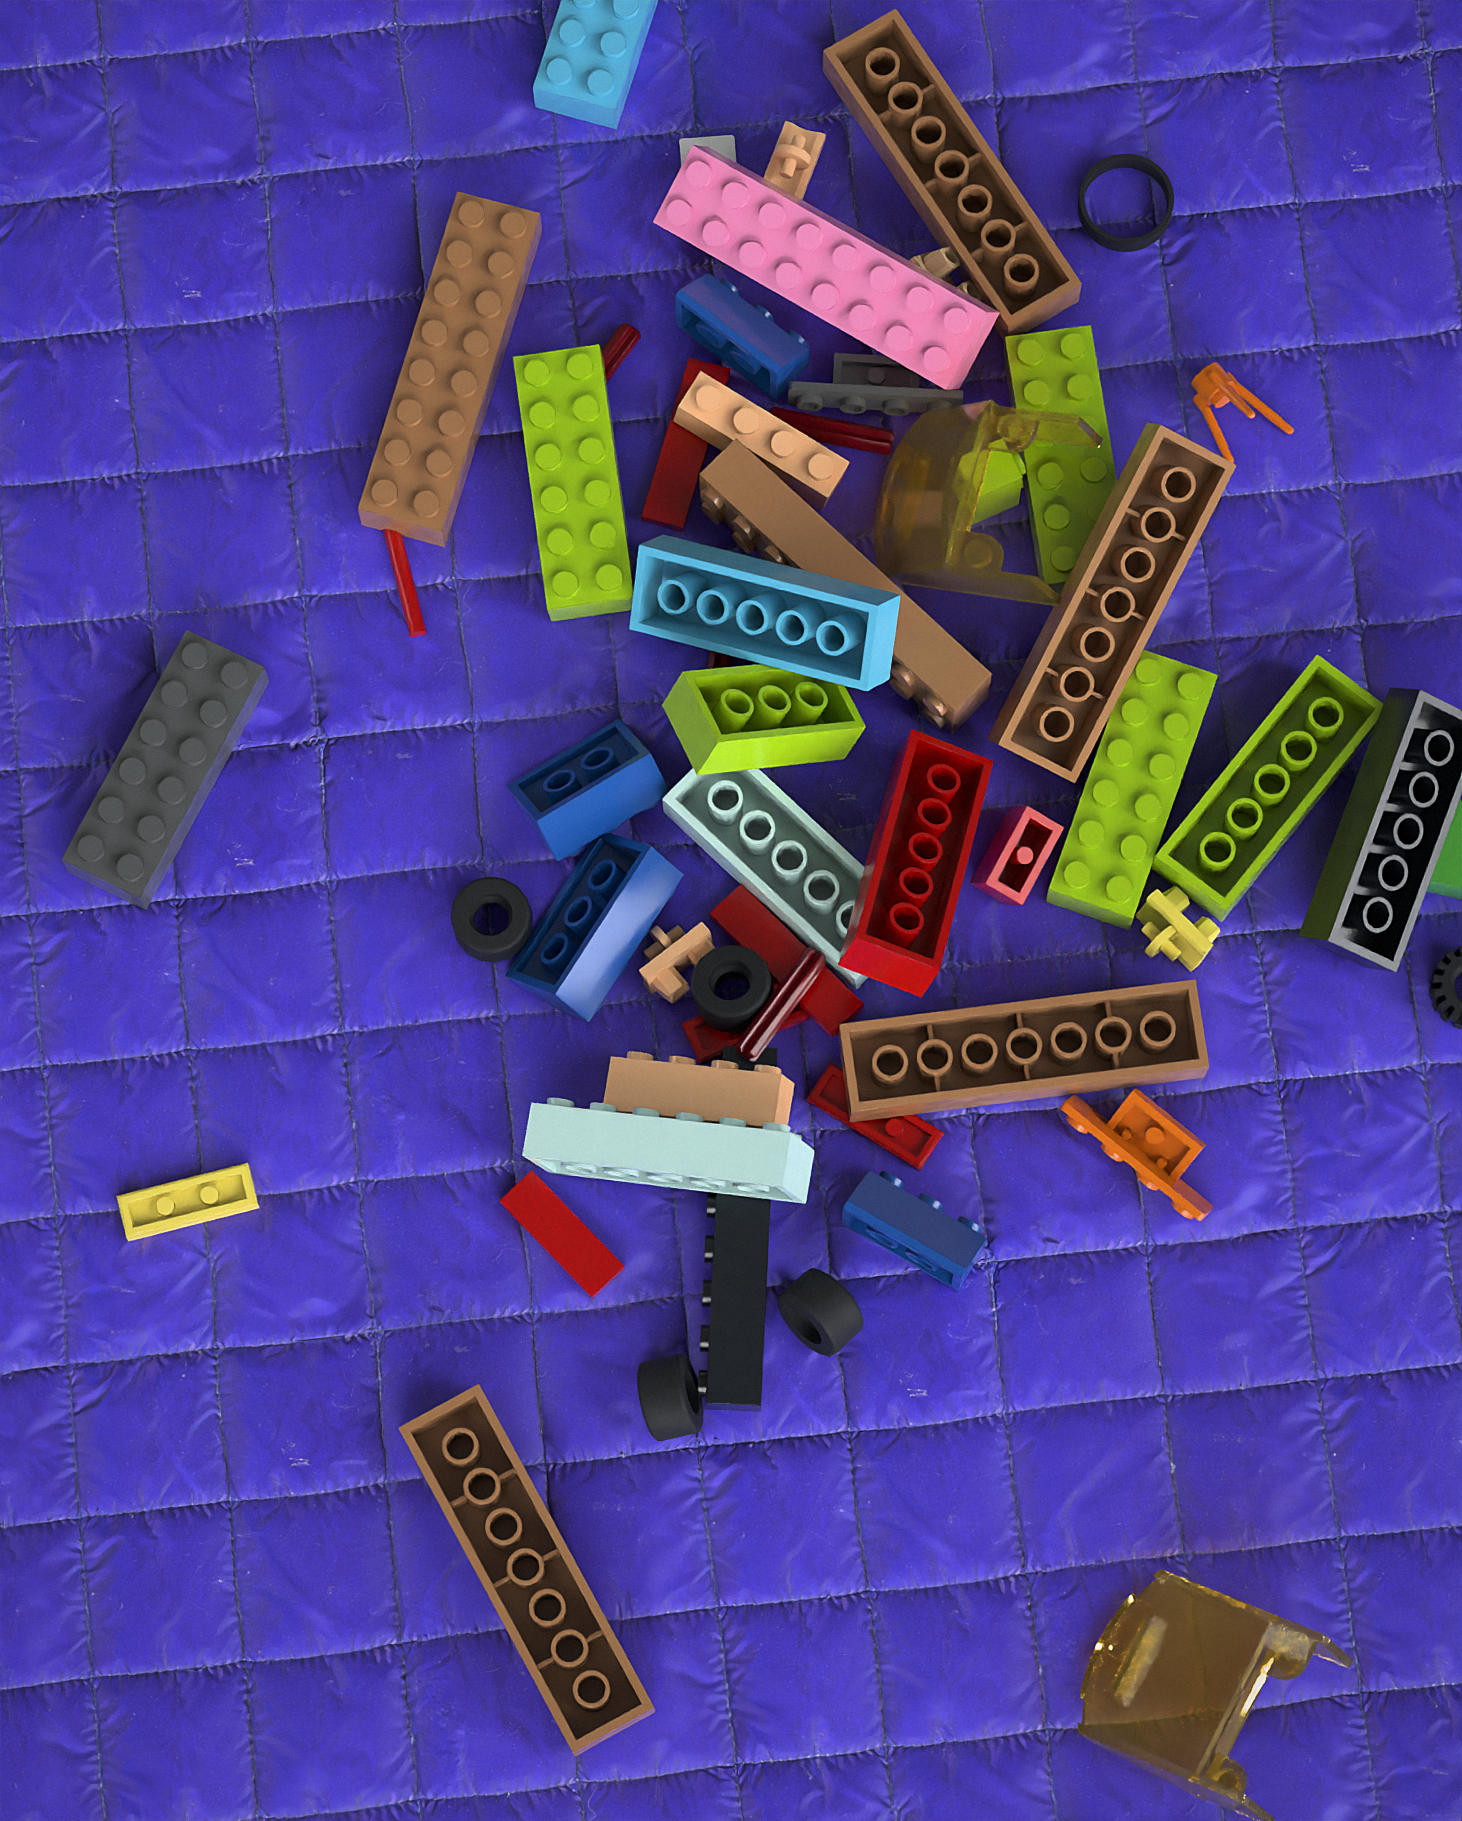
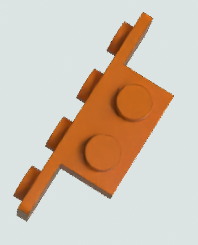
(1149, 1143)

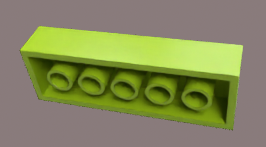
(1062, 481)
(575, 482)
(1268, 788)
(1131, 790)

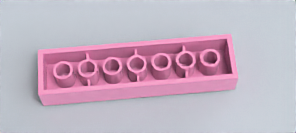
(826, 267)

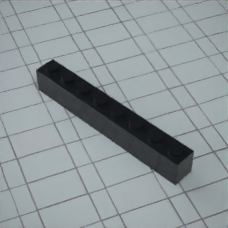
(736, 1289)

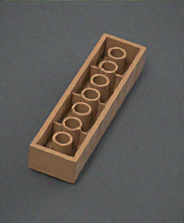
(950, 174)
(450, 369)
(789, 532)
(1111, 601)
(1022, 1050)
(527, 1570)

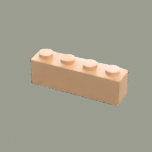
(799, 461)
(699, 1090)

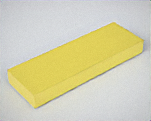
(187, 1202)

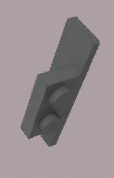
(871, 383)

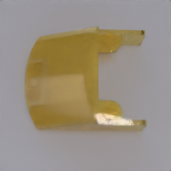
(934, 491)
(1182, 1678)

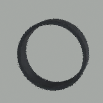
(1126, 161)

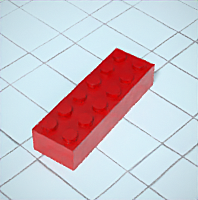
(916, 863)

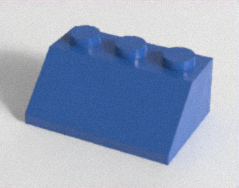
(741, 334)
(589, 789)
(914, 1228)

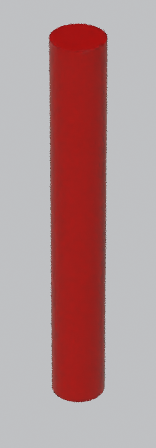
(405, 583)

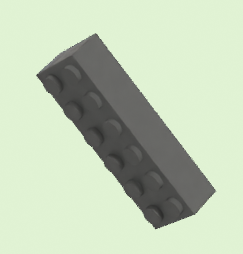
(166, 769)

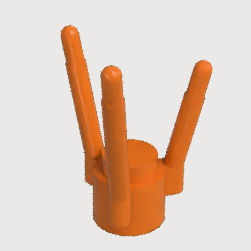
(1218, 388)

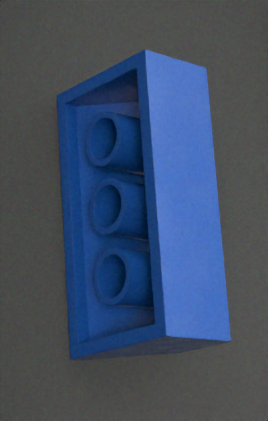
(595, 925)

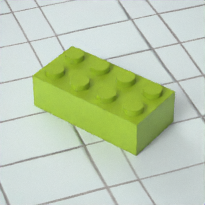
(760, 718)

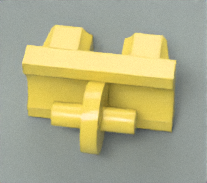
(1173, 931)

